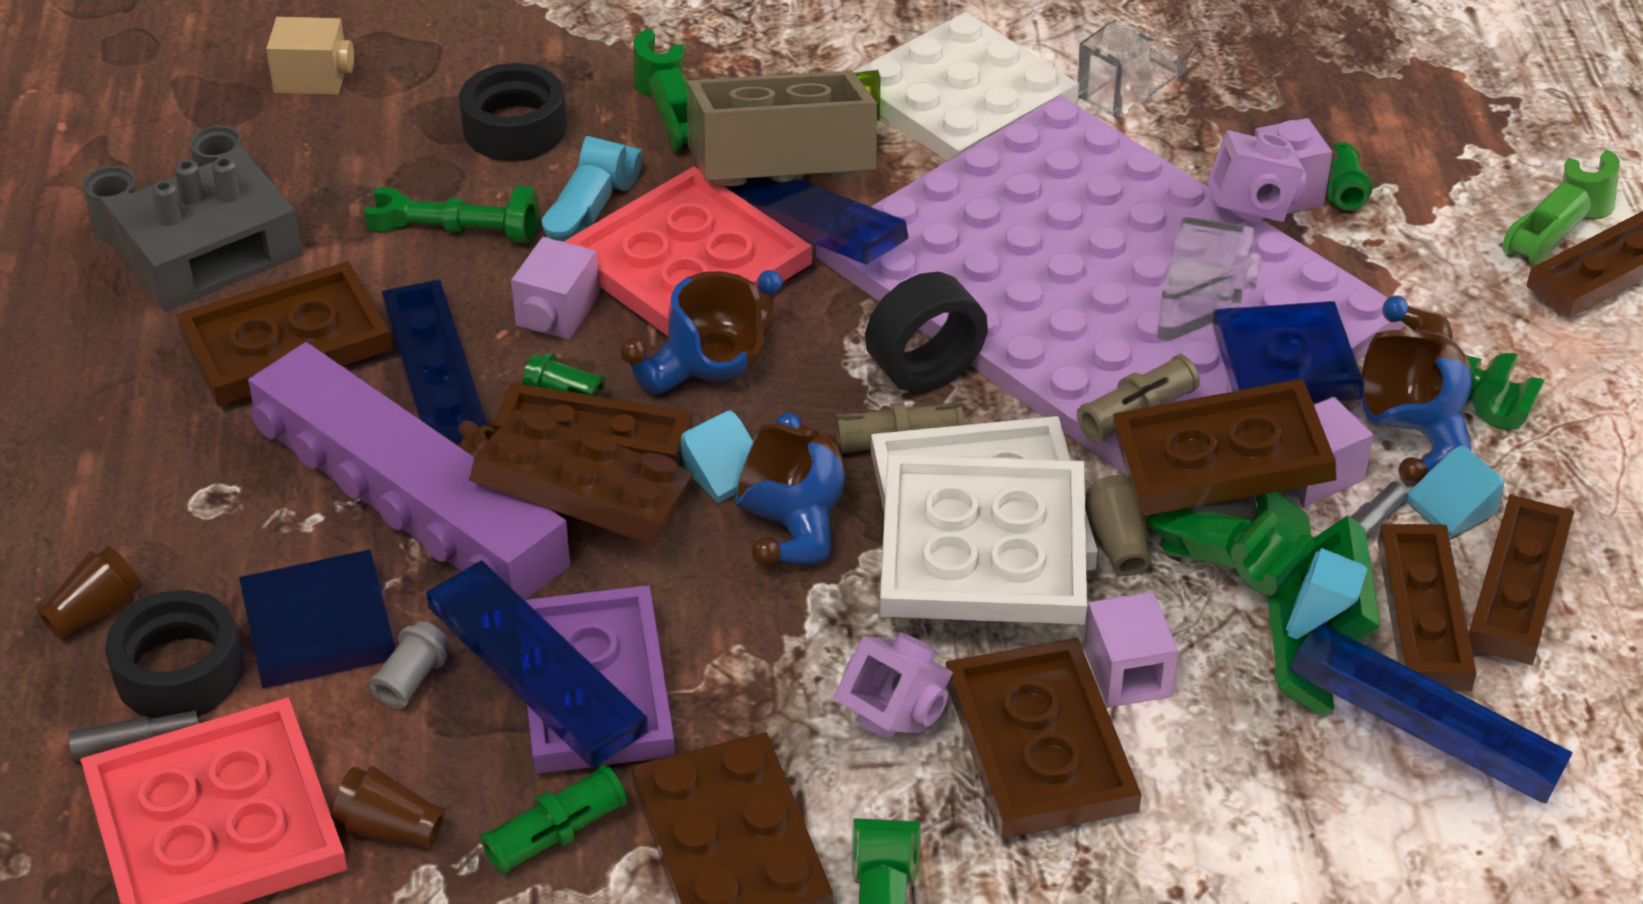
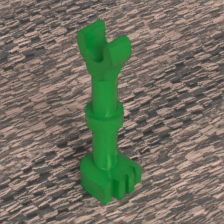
(517, 219)

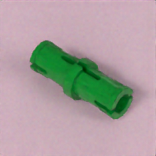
(553, 819)

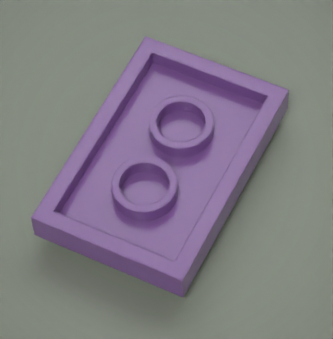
(621, 641)

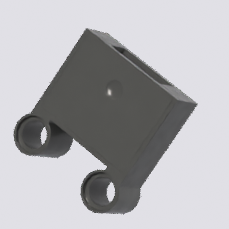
(199, 227)

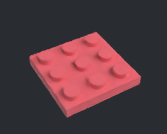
(682, 232)
(214, 811)

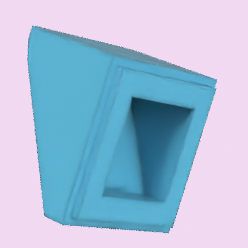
(716, 454)
(1458, 492)
(1327, 590)

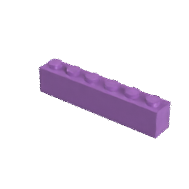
(404, 470)

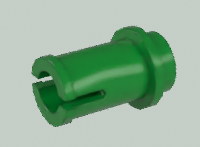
(1348, 184)
(548, 373)

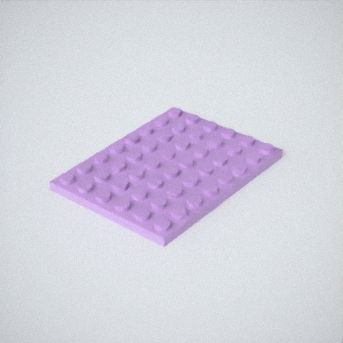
(1068, 255)

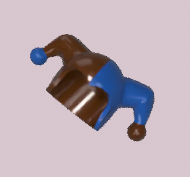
(712, 331)
(1418, 383)
(793, 481)

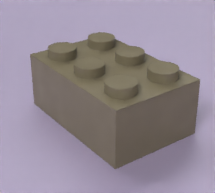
(781, 126)

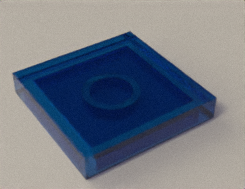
(1286, 345)
(317, 618)

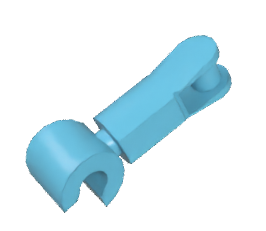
(600, 169)

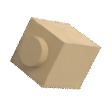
(308, 55)

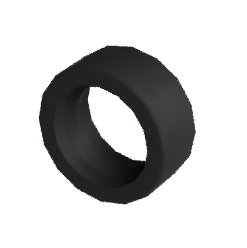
(517, 135)
(910, 307)
(162, 619)

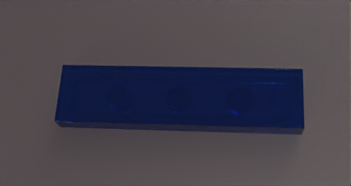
(825, 217)
(432, 358)
(537, 663)
(1431, 712)

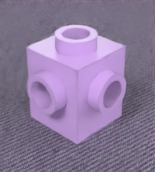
(1256, 176)
(894, 685)

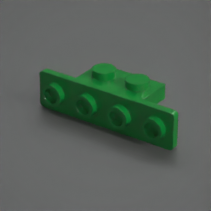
(1359, 620)

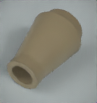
(1118, 524)

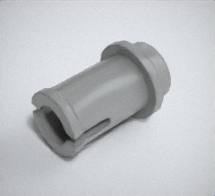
(418, 652)

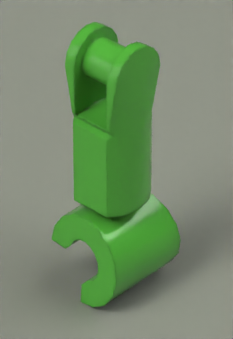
(1576, 198)

